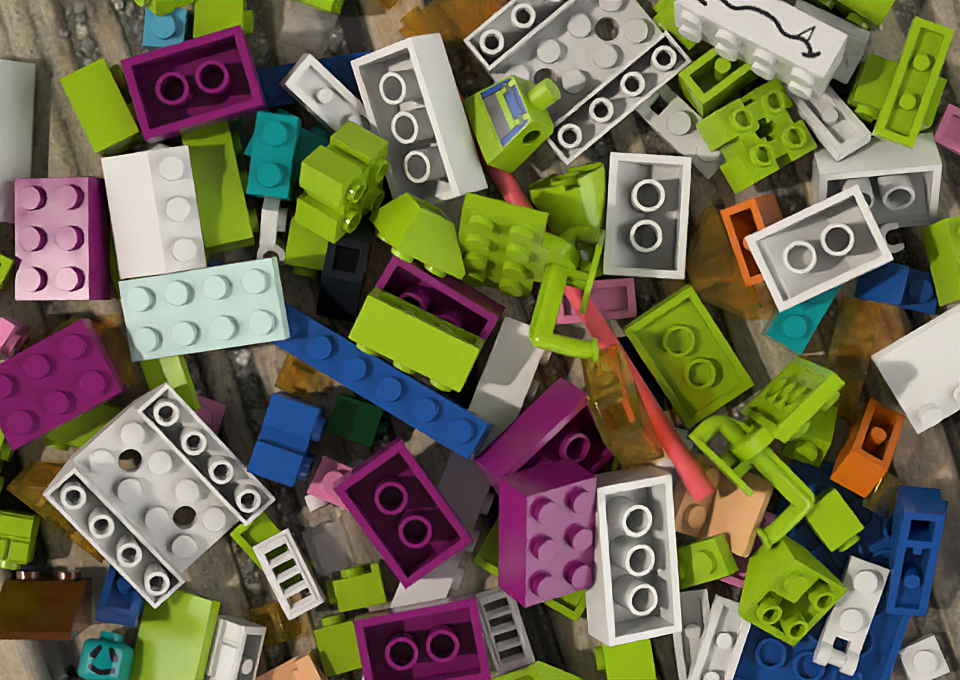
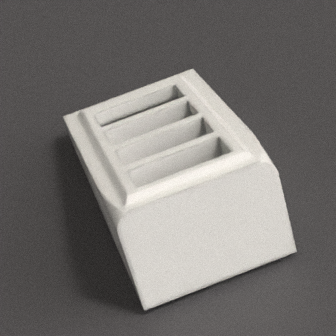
(283, 595)
(513, 661)

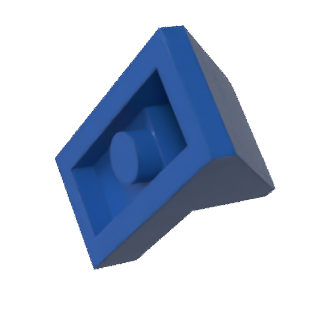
(898, 287)
(119, 601)

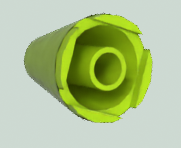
(574, 200)

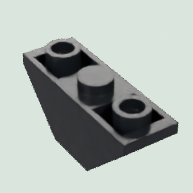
(346, 273)

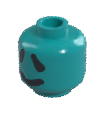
(105, 658)

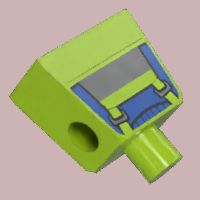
(511, 119)

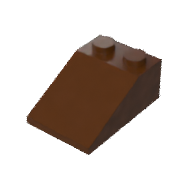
(45, 606)

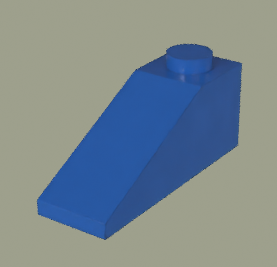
(914, 549)

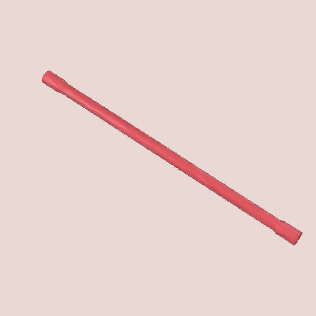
(686, 466)

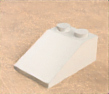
(819, 248)

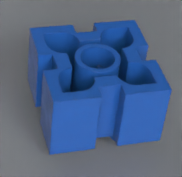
(287, 438)

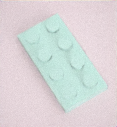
(204, 309)

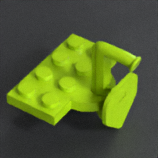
(509, 250)
(780, 413)

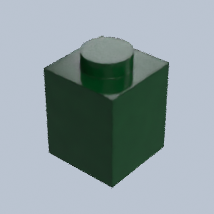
(357, 420)

